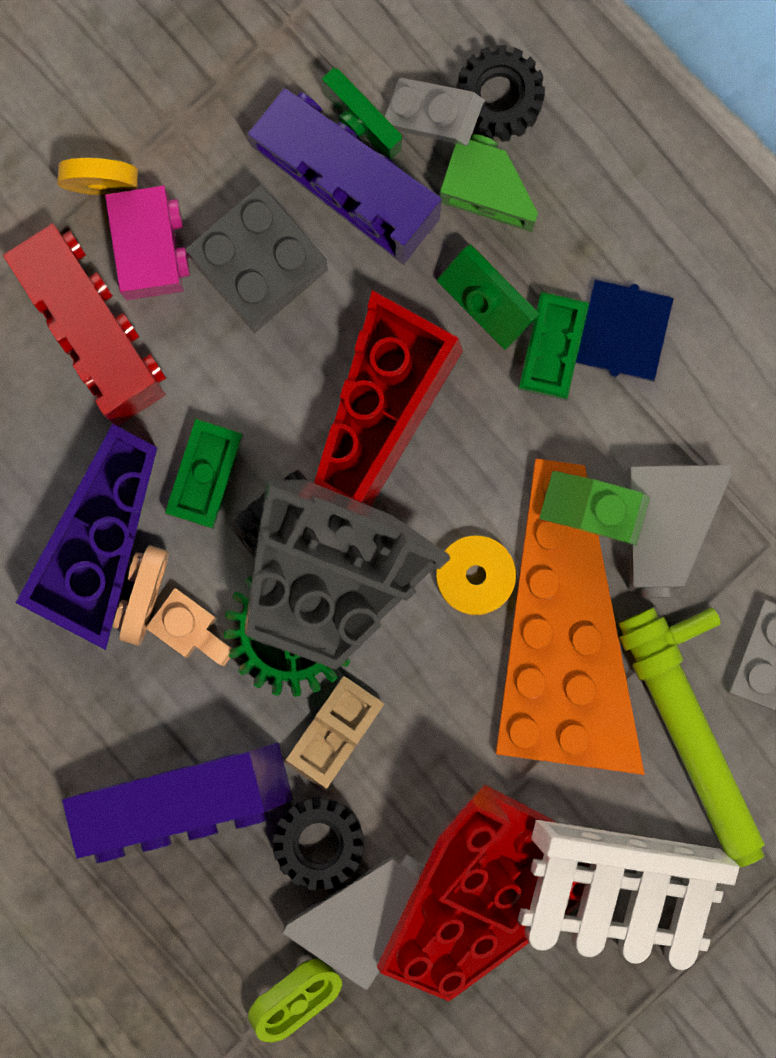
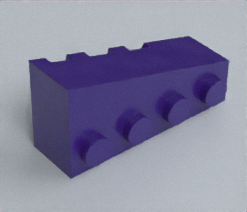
(346, 174)
(90, 549)
(178, 802)

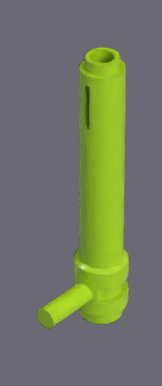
(659, 665)

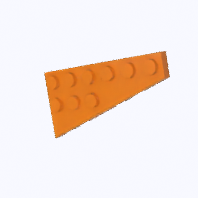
(565, 662)

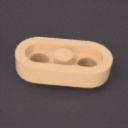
(134, 615)

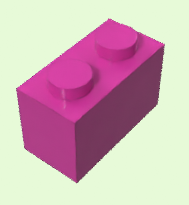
(146, 242)

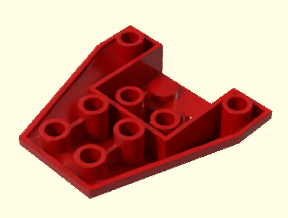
(470, 899)

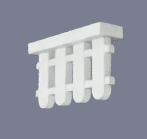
(609, 857)

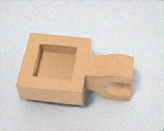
(186, 626)

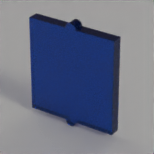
(624, 330)

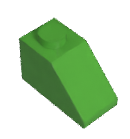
(487, 184)
(595, 507)

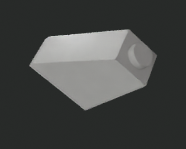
(674, 525)
(358, 919)

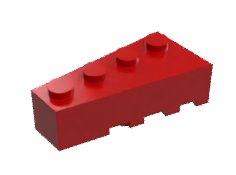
(85, 325)
(387, 393)

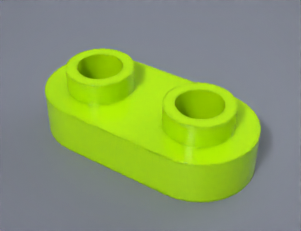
(294, 1000)

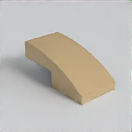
(334, 733)

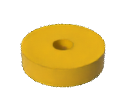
(96, 176)
(498, 569)

